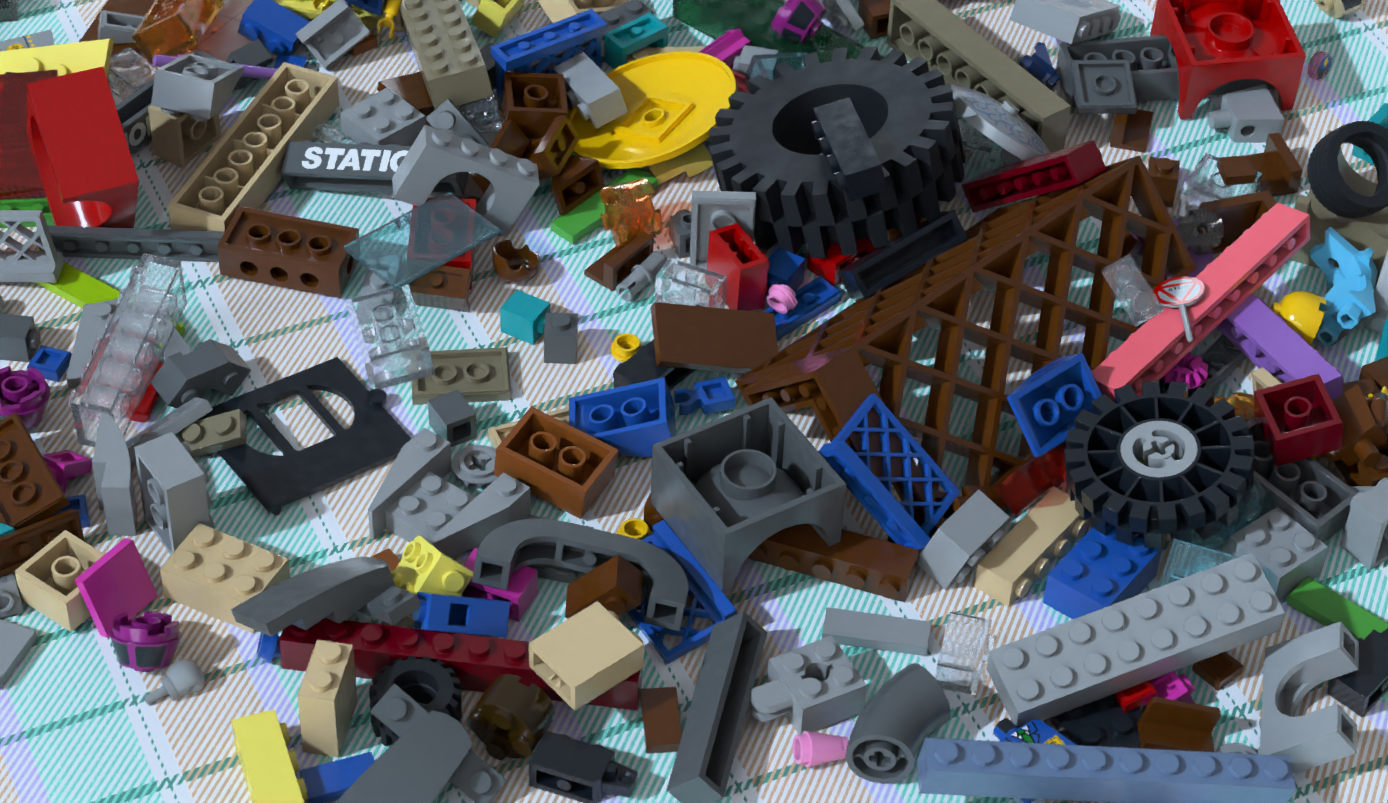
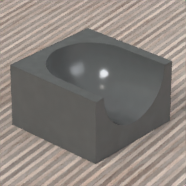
(740, 484)

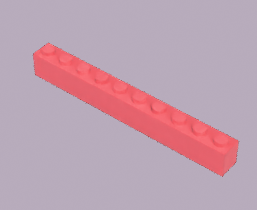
(1227, 283)

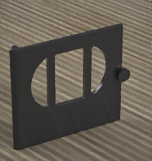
(287, 478)

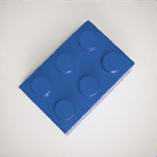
(1100, 574)

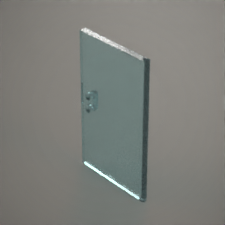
(421, 240)

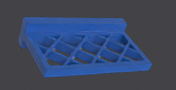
(547, 42)
(878, 497)
(700, 586)

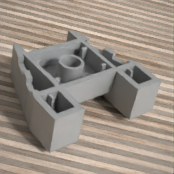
(422, 503)

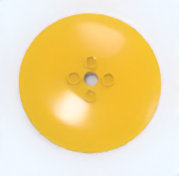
(668, 106)

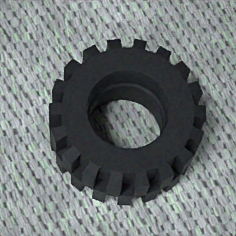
(424, 682)

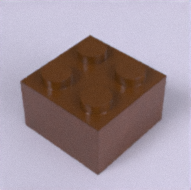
(533, 101)

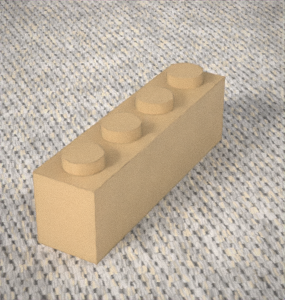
(1030, 548)

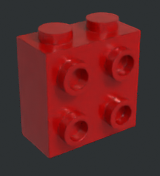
(746, 267)

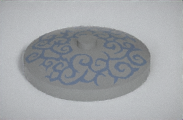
(998, 122)

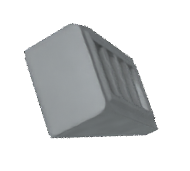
(118, 26)

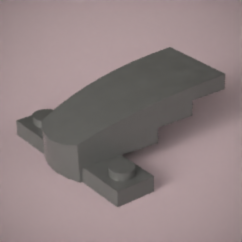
(329, 593)
(424, 758)

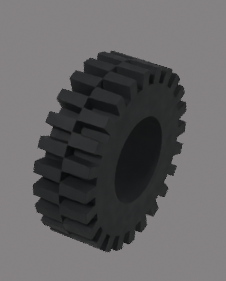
(771, 149)

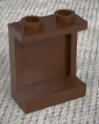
(553, 149)
(1238, 214)

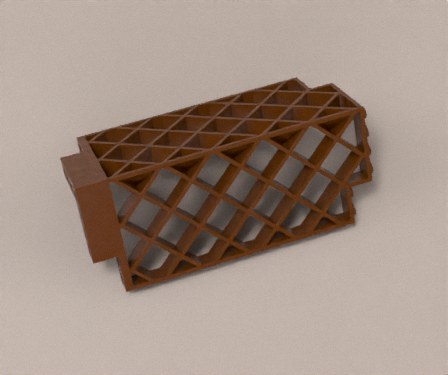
(830, 361)

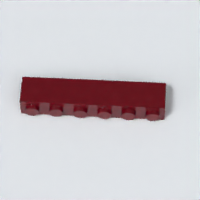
(1034, 176)

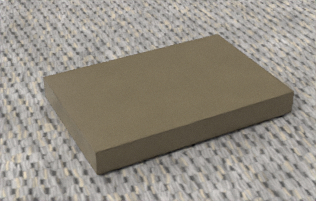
(476, 373)

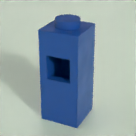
(461, 614)

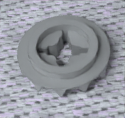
(482, 457)

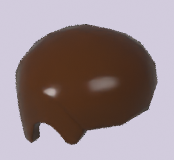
(514, 264)

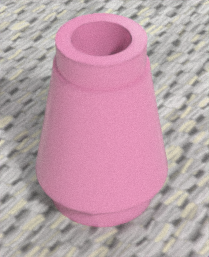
(818, 748)

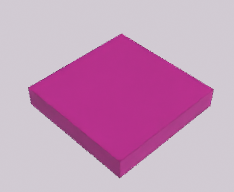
(116, 586)

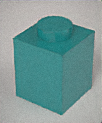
(524, 317)

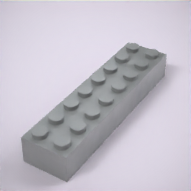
(1135, 640)

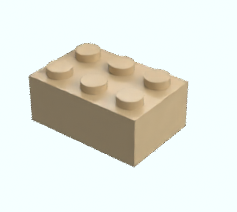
(219, 573)

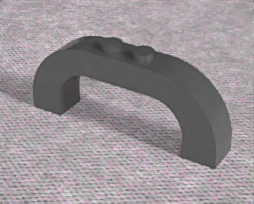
(583, 550)

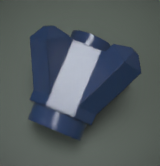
(1040, 66)

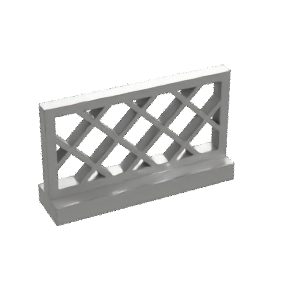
(26, 264)

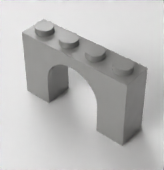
(1068, 19)
(441, 154)
(1289, 674)

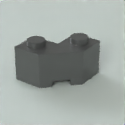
(195, 373)

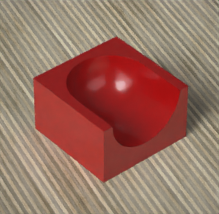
(81, 151)

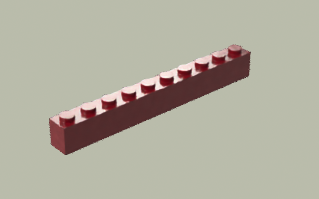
(472, 657)

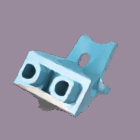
(1350, 285)

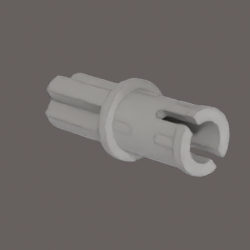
(641, 275)

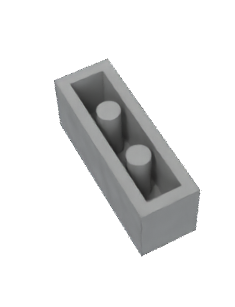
(591, 90)

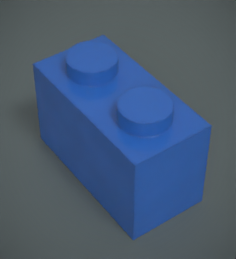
(273, 26)

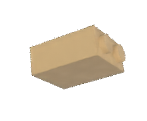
(586, 655)
(327, 698)

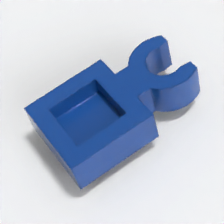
(708, 395)

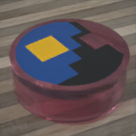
(1319, 65)

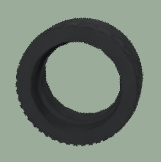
(1325, 175)

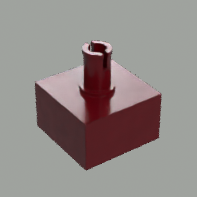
(1298, 419)

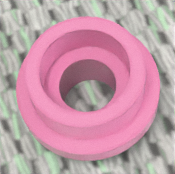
(781, 298)

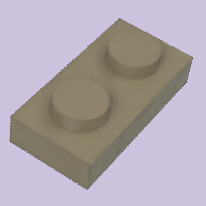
(215, 433)

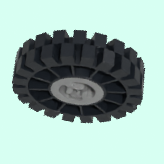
(1164, 492)

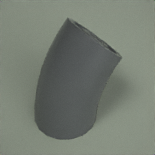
(896, 724)

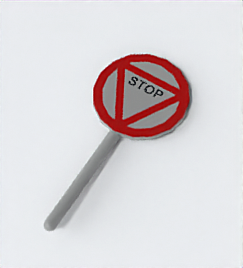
(1179, 293)

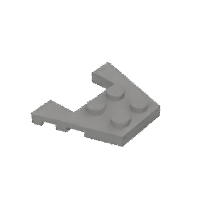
(92, 327)

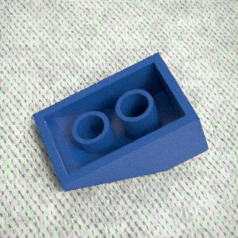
(1052, 401)
(627, 416)

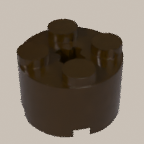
(511, 717)

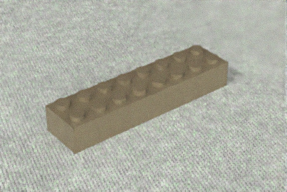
(970, 60)

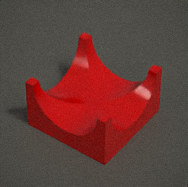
(1229, 43)

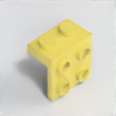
(429, 570)

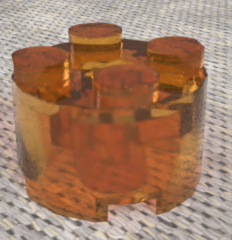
(630, 211)

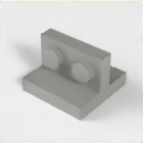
(333, 33)

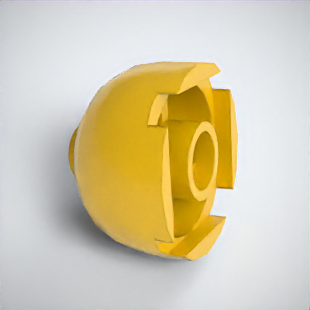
(1301, 313)

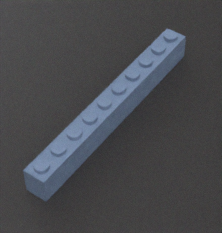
(1100, 773)

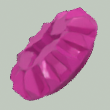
(1195, 374)

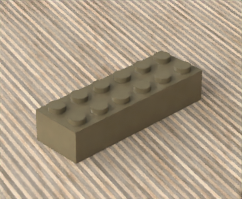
(445, 51)

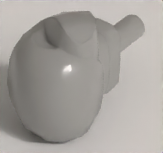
(180, 679)

